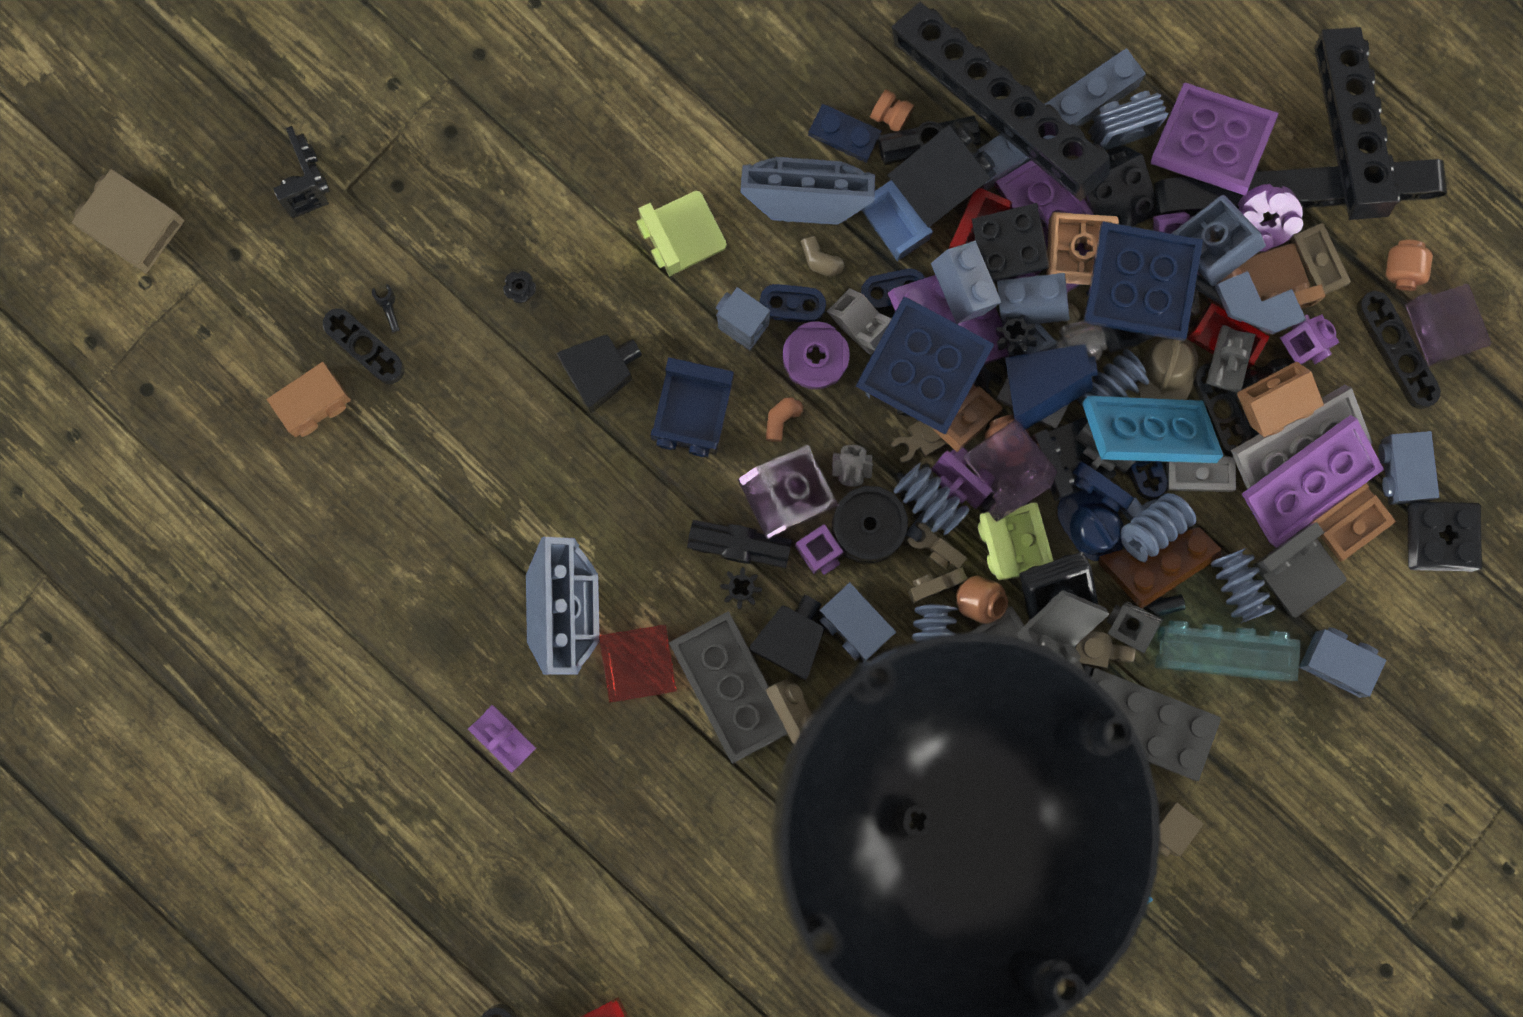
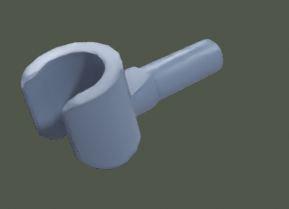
(1136, 508)

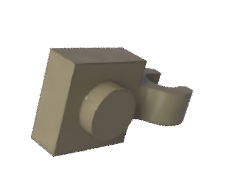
(941, 551)
(1097, 650)

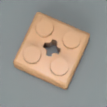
(1064, 235)

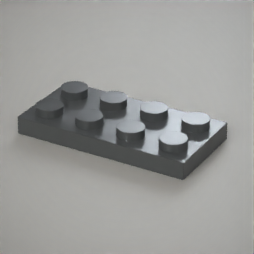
(729, 686)
(1168, 729)

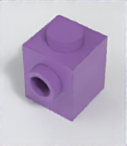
(820, 550)

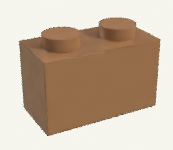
(1280, 399)
(309, 400)

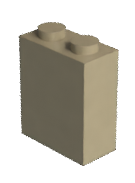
(127, 220)

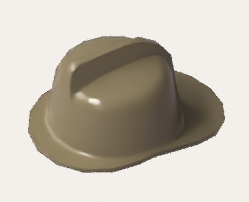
(1169, 368)

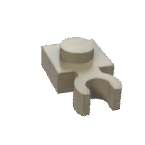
(922, 439)
(927, 586)

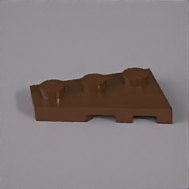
(1161, 573)

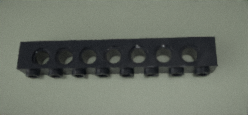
(1076, 175)

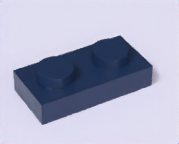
(844, 133)

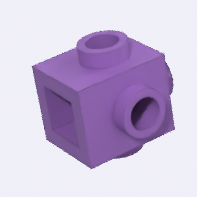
(1310, 340)

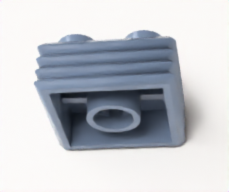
(1128, 122)
(1236, 234)

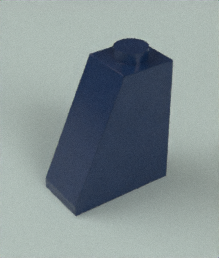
(1048, 381)

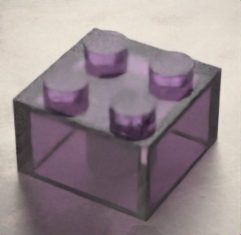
(787, 492)

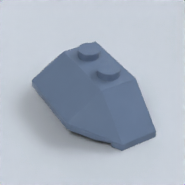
(807, 189)
(561, 606)

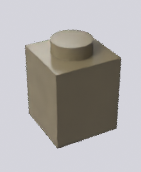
(1177, 829)

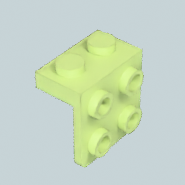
(681, 232)
(1015, 541)

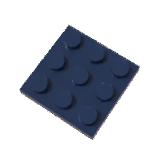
(1143, 281)
(925, 365)

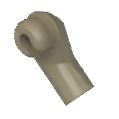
(819, 261)

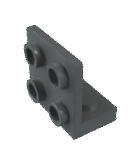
(1300, 571)
(1063, 625)

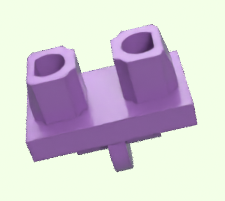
(961, 481)
(502, 738)

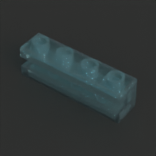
(1228, 653)

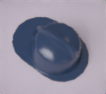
(1090, 524)

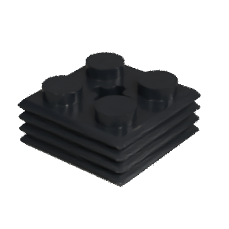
(1433, 553)
(1046, 581)

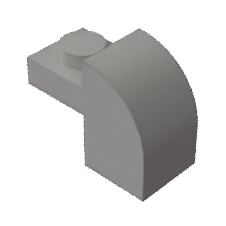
(859, 319)

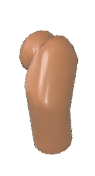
(779, 414)

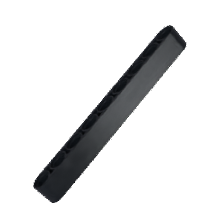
(1311, 186)

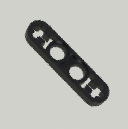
(1404, 347)

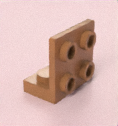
(1282, 271)

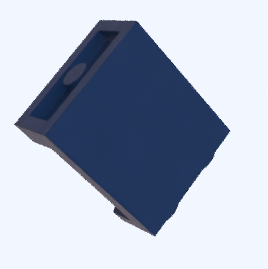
(692, 407)

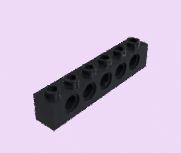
(1361, 197)

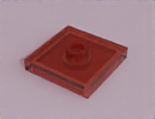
(637, 663)

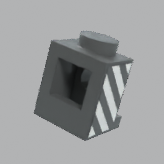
(1136, 638)

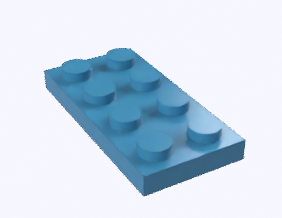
(1152, 429)

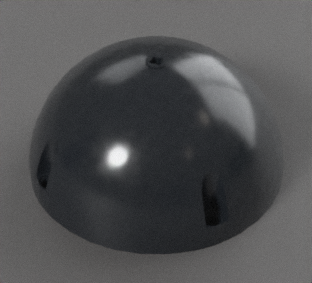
(1018, 842)

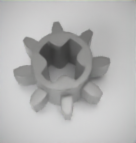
(852, 465)

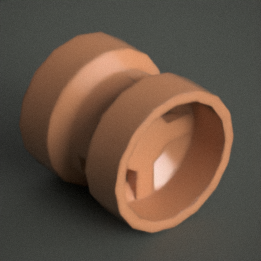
(892, 111)

